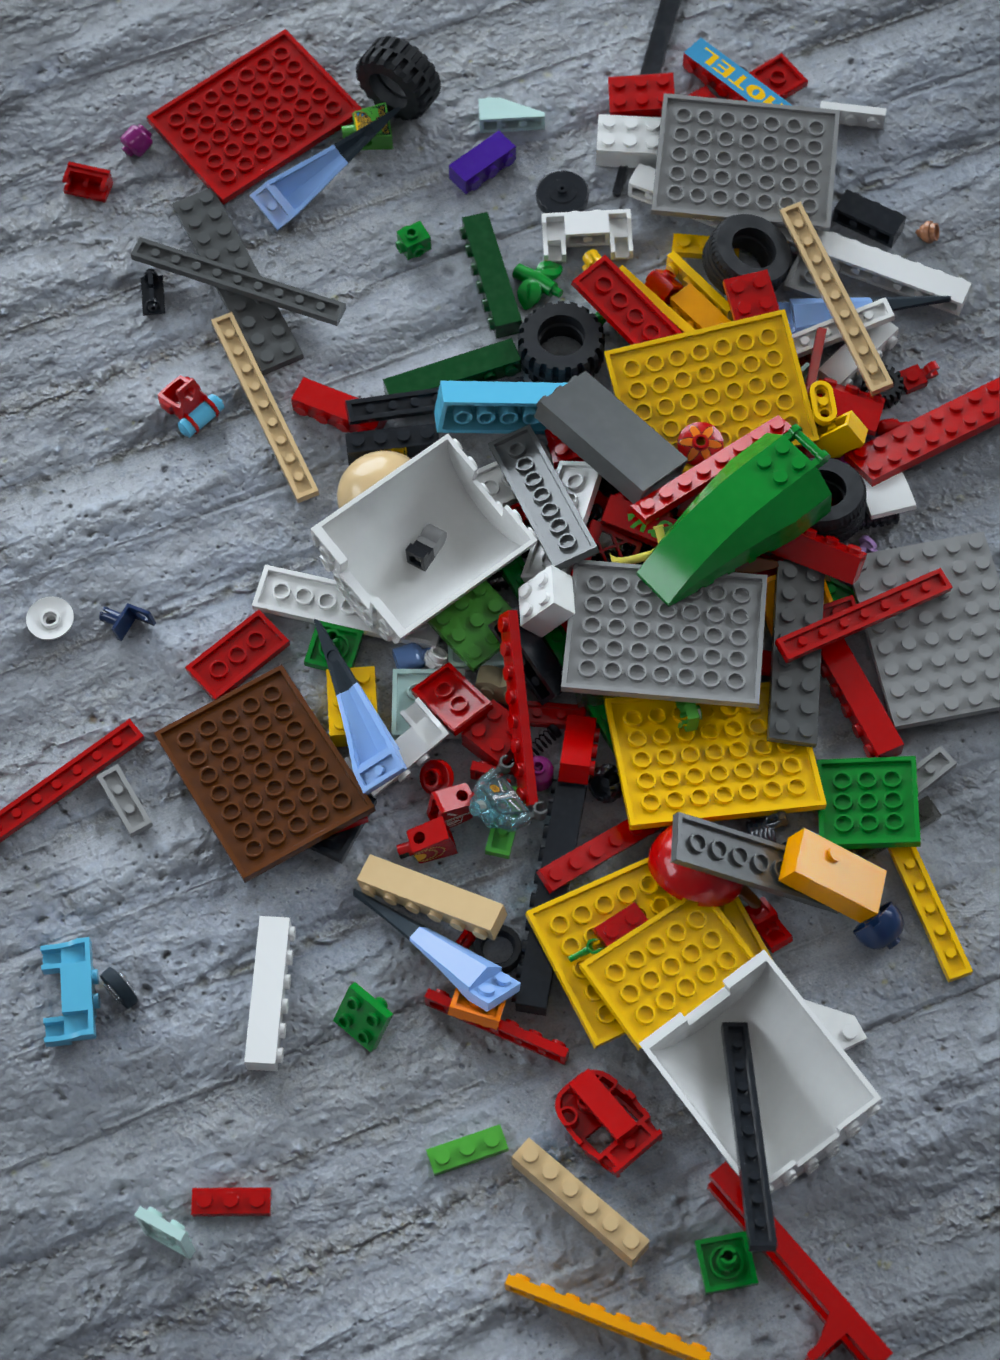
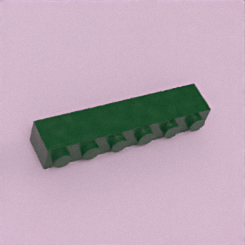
(491, 275)
(481, 364)

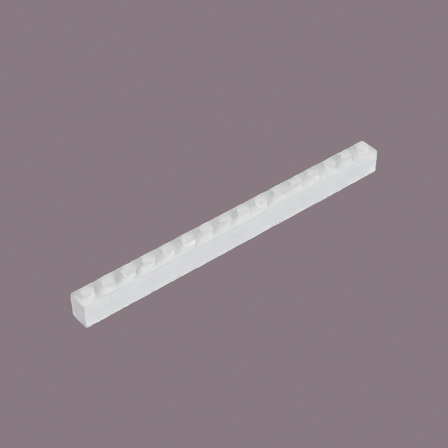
(856, 258)

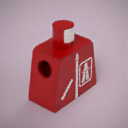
(451, 804)

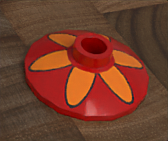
(690, 449)

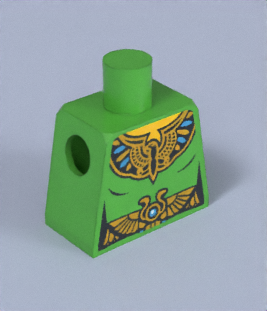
(383, 139)

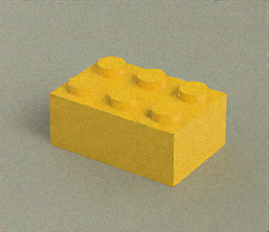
(367, 679)

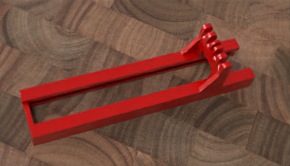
(840, 1319)

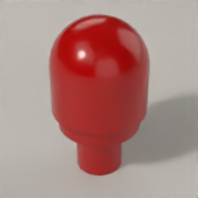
(887, 425)

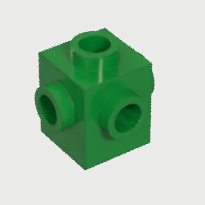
(413, 240)

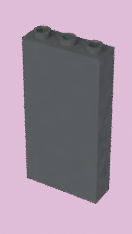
(610, 437)

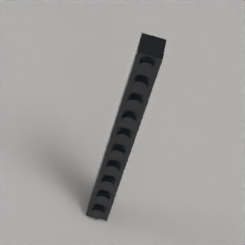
(561, 838)

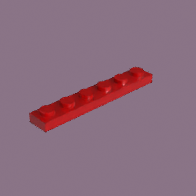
(591, 855)
(507, 1030)

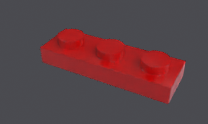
(231, 1201)

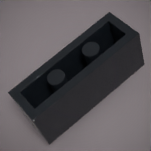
(869, 218)

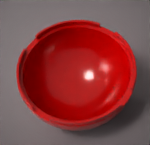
(687, 882)

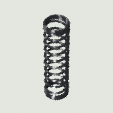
(555, 733)

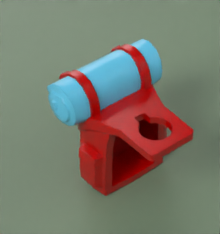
(189, 404)

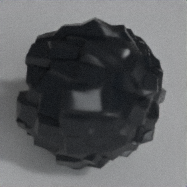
(605, 784)

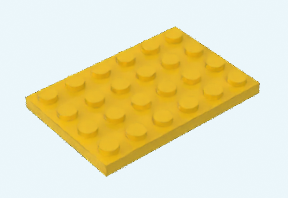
(666, 966)

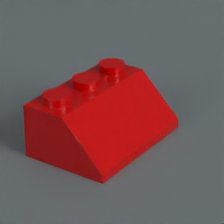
(863, 404)

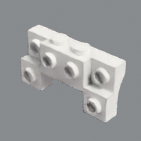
(587, 229)
(417, 741)

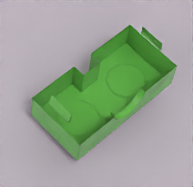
(693, 713)

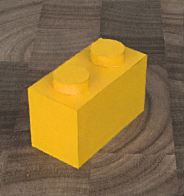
(842, 435)

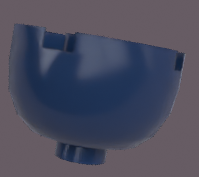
(882, 928)

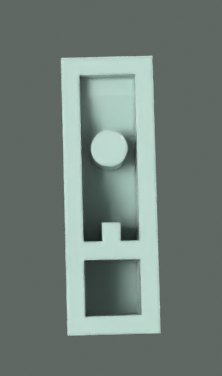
(508, 116)

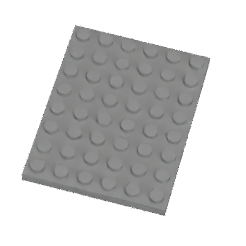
(744, 159)
(640, 648)
(945, 653)

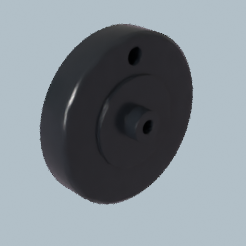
(562, 192)

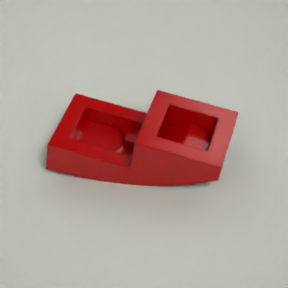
(769, 926)

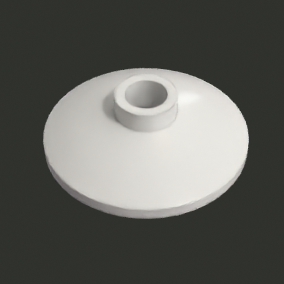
(50, 609)

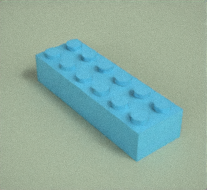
(489, 406)

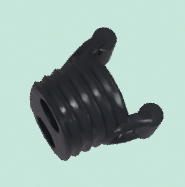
(765, 828)

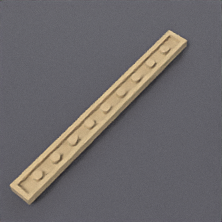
(836, 299)
(265, 407)

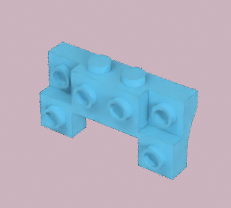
(78, 993)

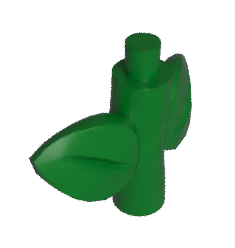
(537, 282)

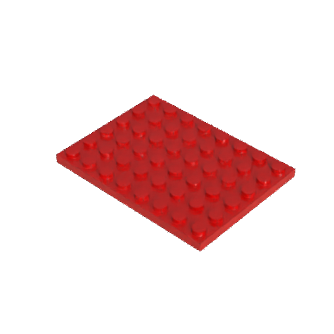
(254, 116)

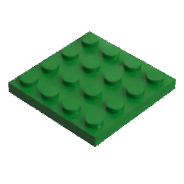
(870, 802)

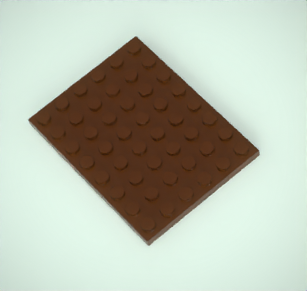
(264, 773)

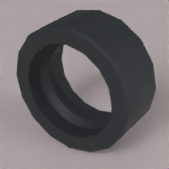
(513, 937)

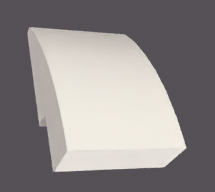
(889, 497)

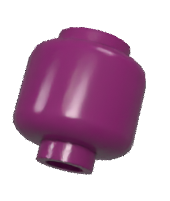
(136, 140)
(543, 772)

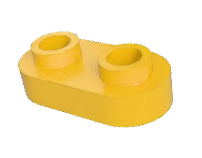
(822, 405)

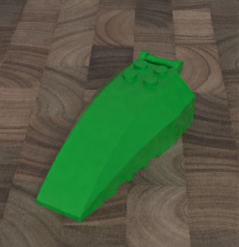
(747, 509)

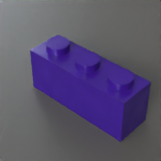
(482, 162)

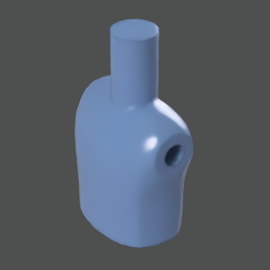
(409, 656)

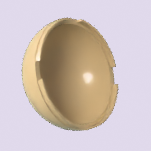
(366, 472)

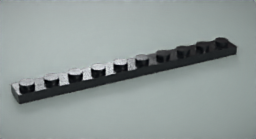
(748, 1138)

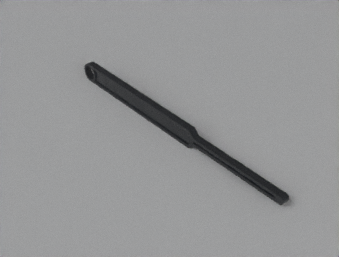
(654, 59)

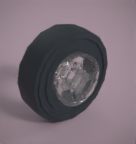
(119, 987)

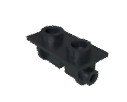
(152, 293)

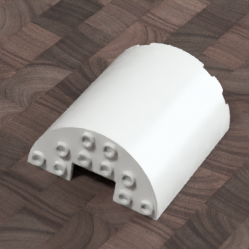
(370, 533)
(804, 1079)

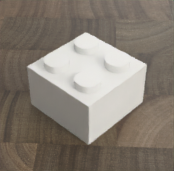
(546, 601)

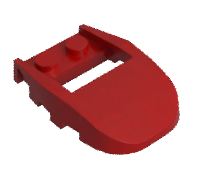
(582, 1124)

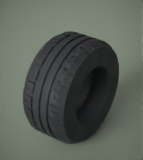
(750, 234)
(850, 491)

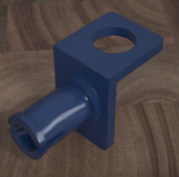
(124, 620)

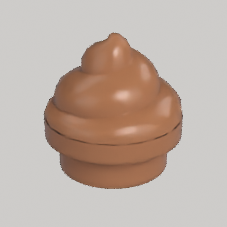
(928, 232)

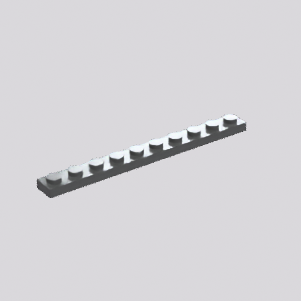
(238, 281)

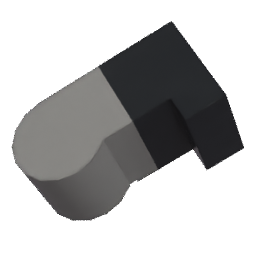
(426, 547)

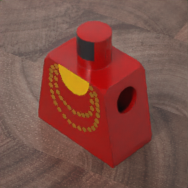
(428, 841)

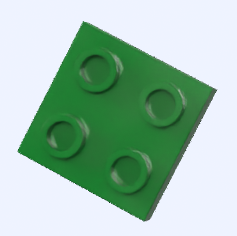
(345, 639)
(363, 1016)
(725, 1263)

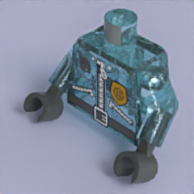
(498, 802)

